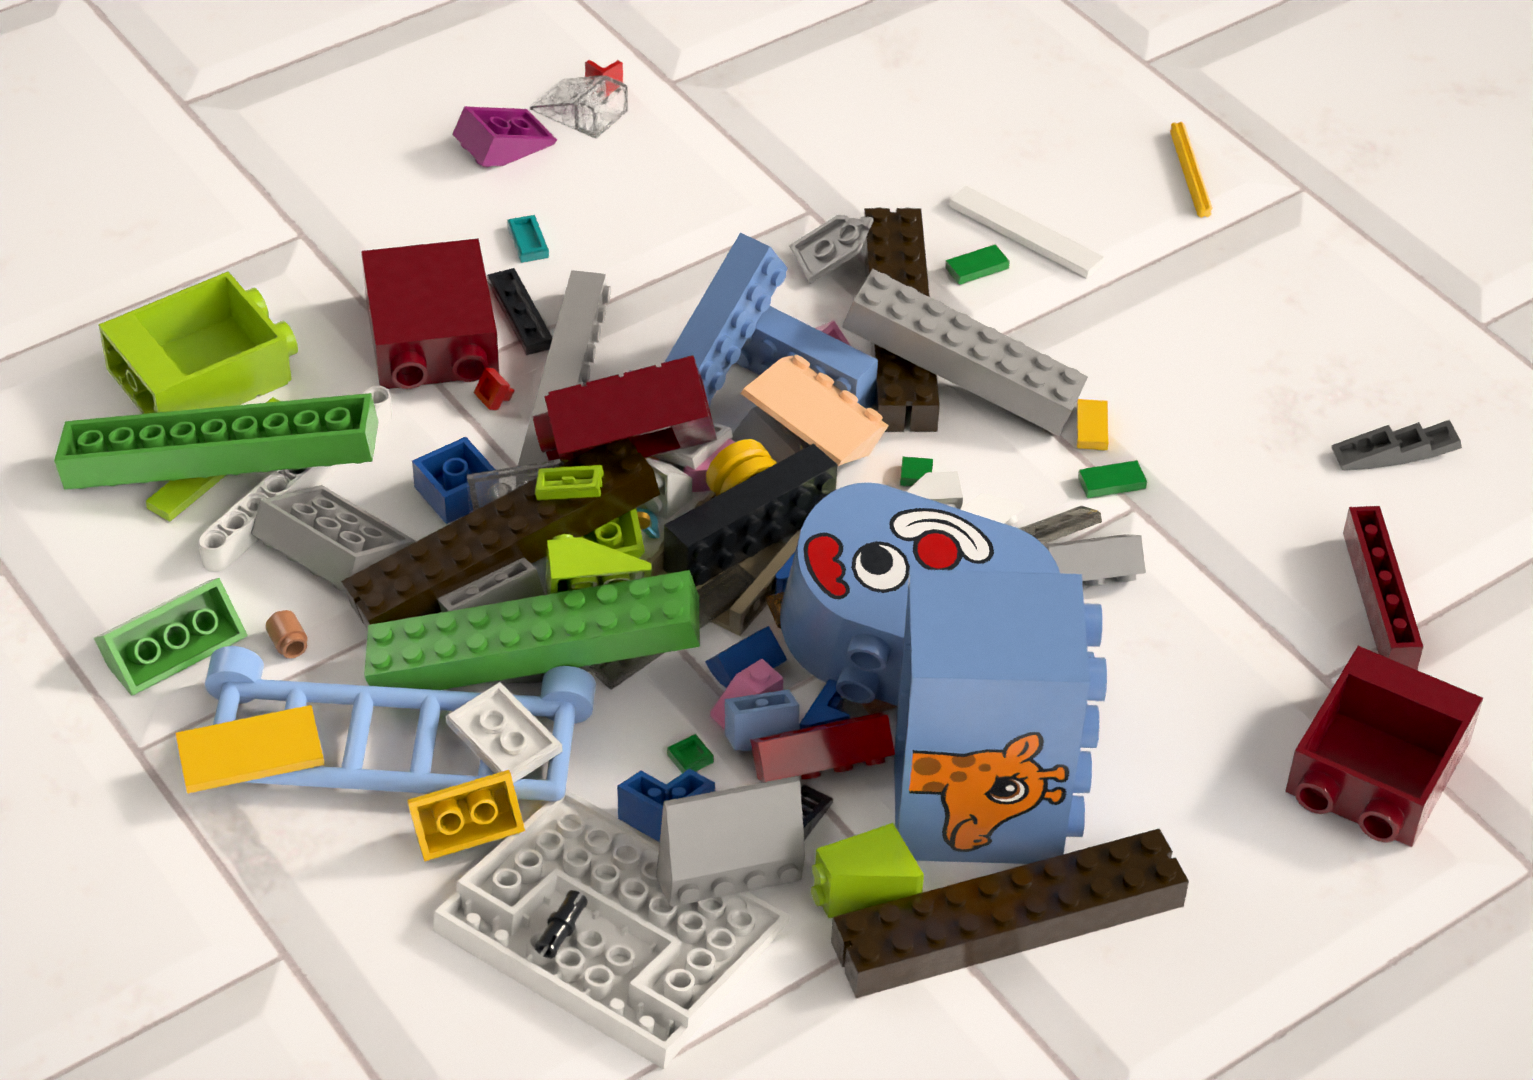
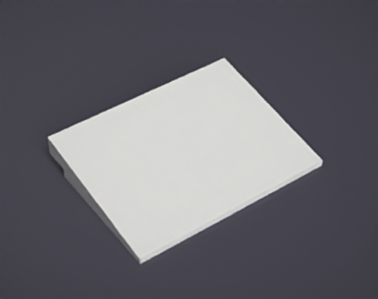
(633, 960)

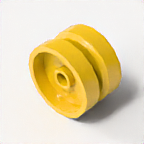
(736, 464)

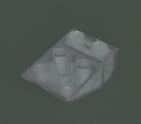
(585, 103)

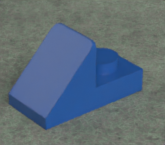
(825, 708)

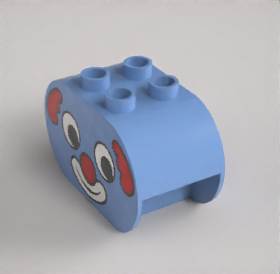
(852, 577)

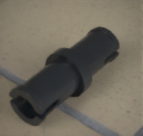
(561, 924)

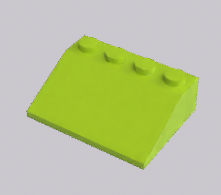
(585, 564)

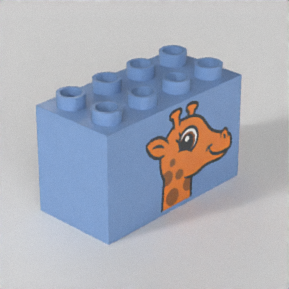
(996, 714)

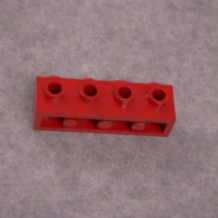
(823, 748)

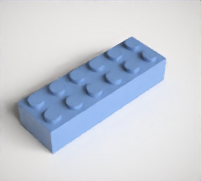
(730, 310)
(783, 335)

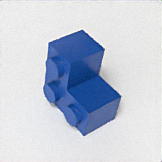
(643, 798)

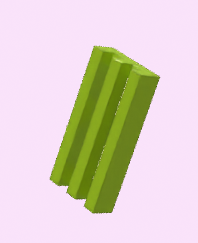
(569, 482)

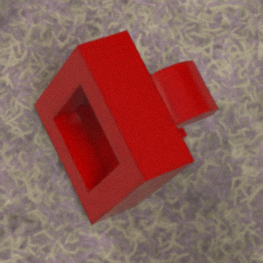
(493, 389)

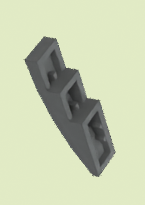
(1391, 448)

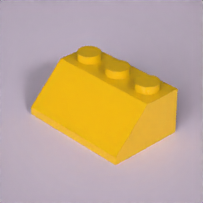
(466, 815)

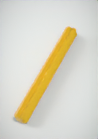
(1191, 169)

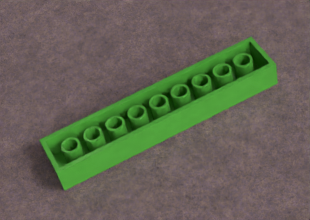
(217, 441)
(535, 634)

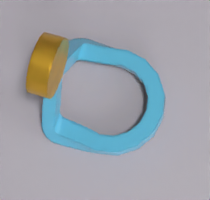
(644, 520)

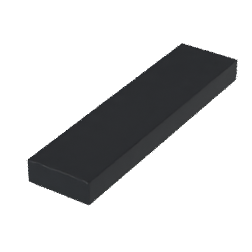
(520, 311)

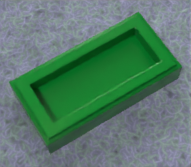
(977, 264)
(1112, 479)

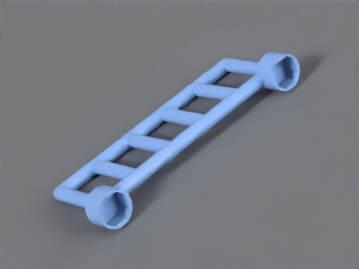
(236, 679)

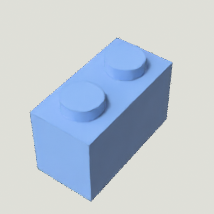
(759, 717)

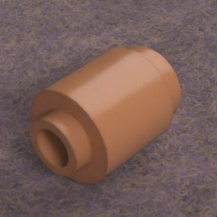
(286, 634)

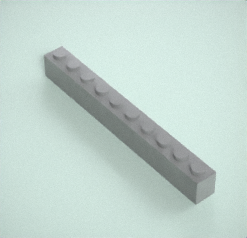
(570, 347)

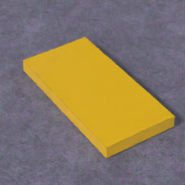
(249, 749)

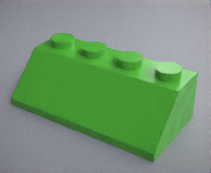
(171, 636)

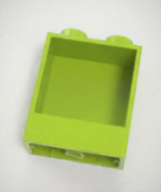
(199, 348)

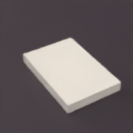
(503, 733)

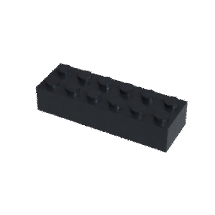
(748, 516)

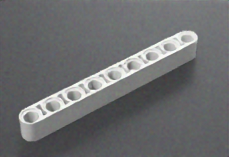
(232, 532)

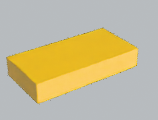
(1092, 424)

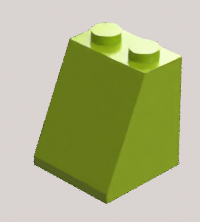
(864, 872)

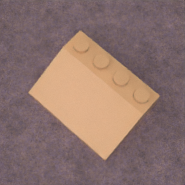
(816, 409)

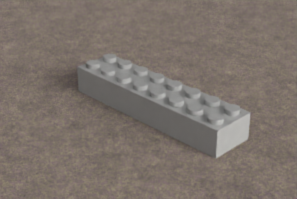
(965, 351)

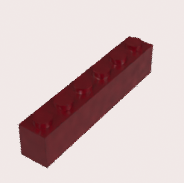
(1382, 586)

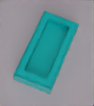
(528, 238)

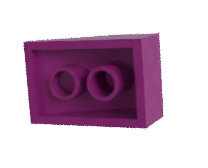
(500, 134)

